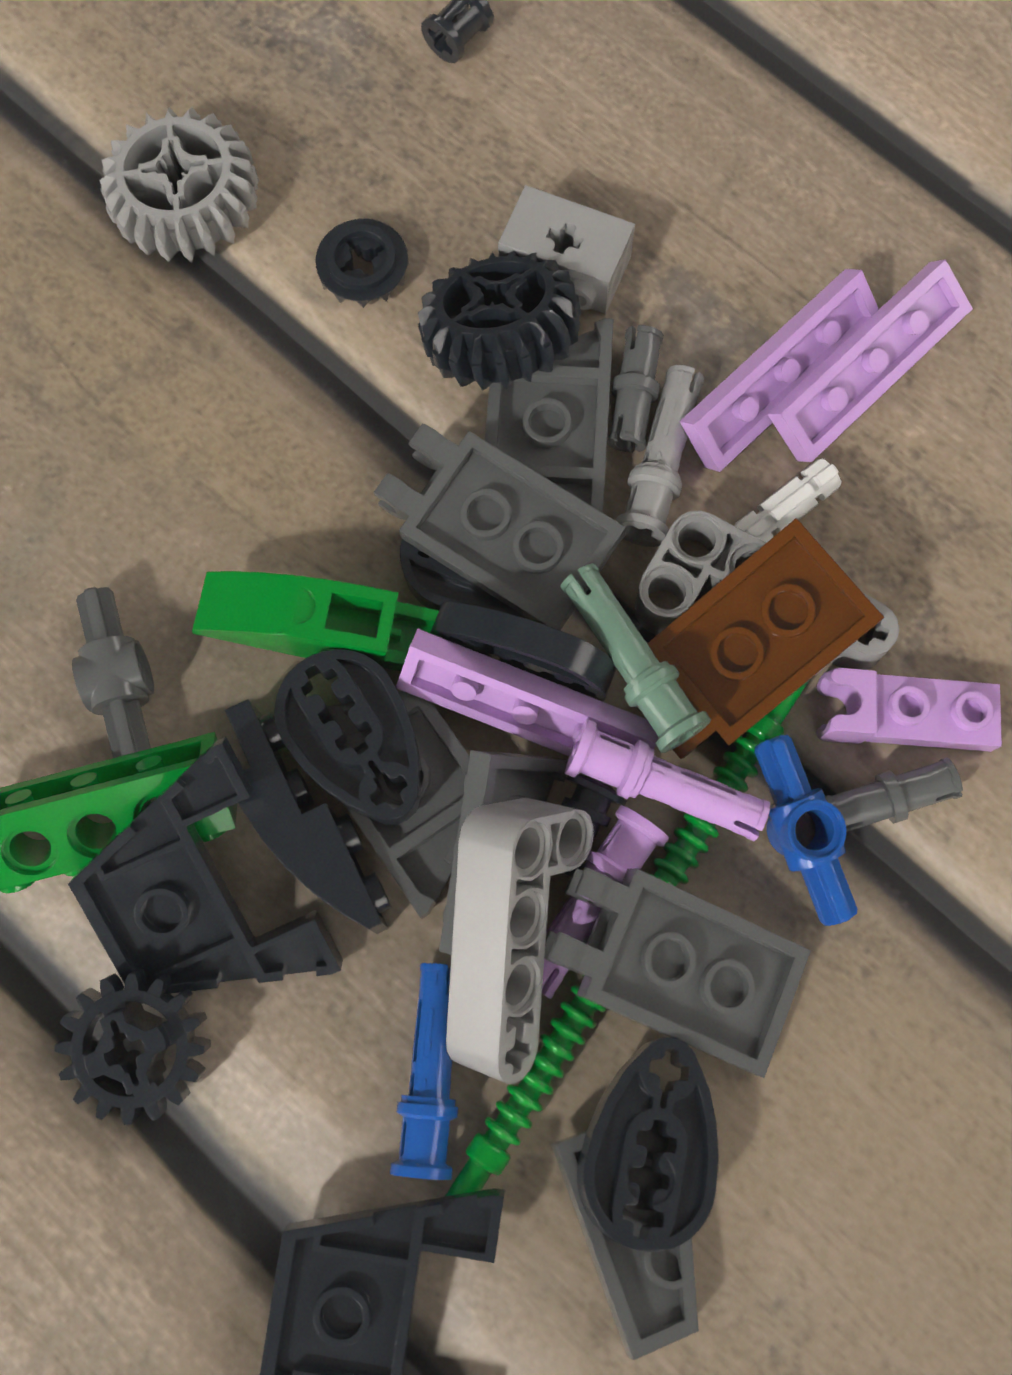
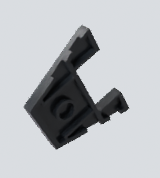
(167, 906)
(352, 1281)

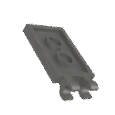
(500, 524)
(682, 966)

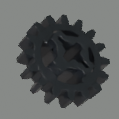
(137, 1071)

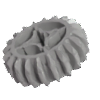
(179, 184)

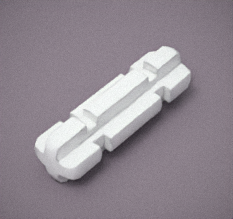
(792, 500)

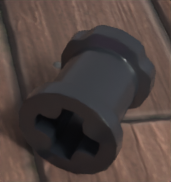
(457, 25)

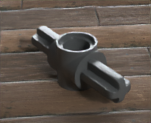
(112, 672)

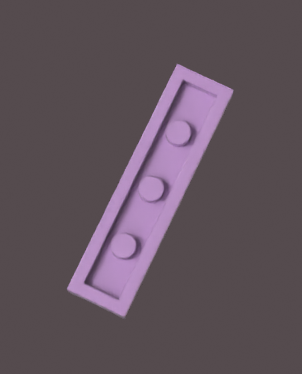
(870, 361)
(739, 406)
(510, 696)

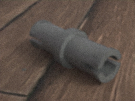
(635, 389)
(895, 796)

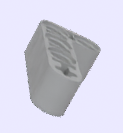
(728, 548)
(501, 929)

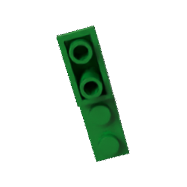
(308, 616)

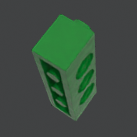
(59, 806)

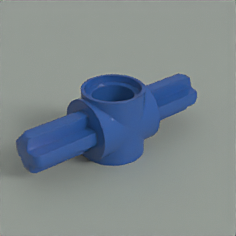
(818, 859)

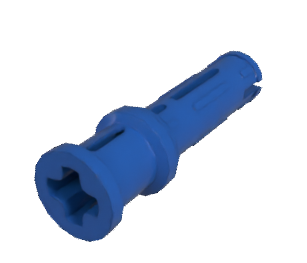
(427, 1105)

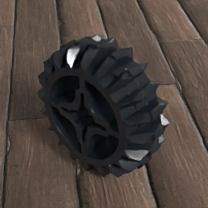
(499, 319)

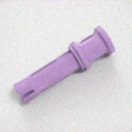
(637, 771)
(623, 849)

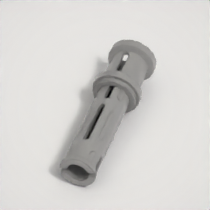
(656, 479)

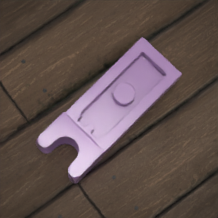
(912, 711)

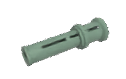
(649, 682)

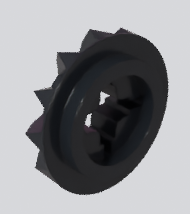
(371, 241)

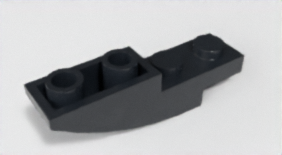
(309, 843)

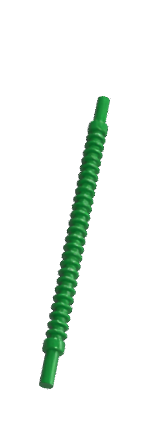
(489, 1150)

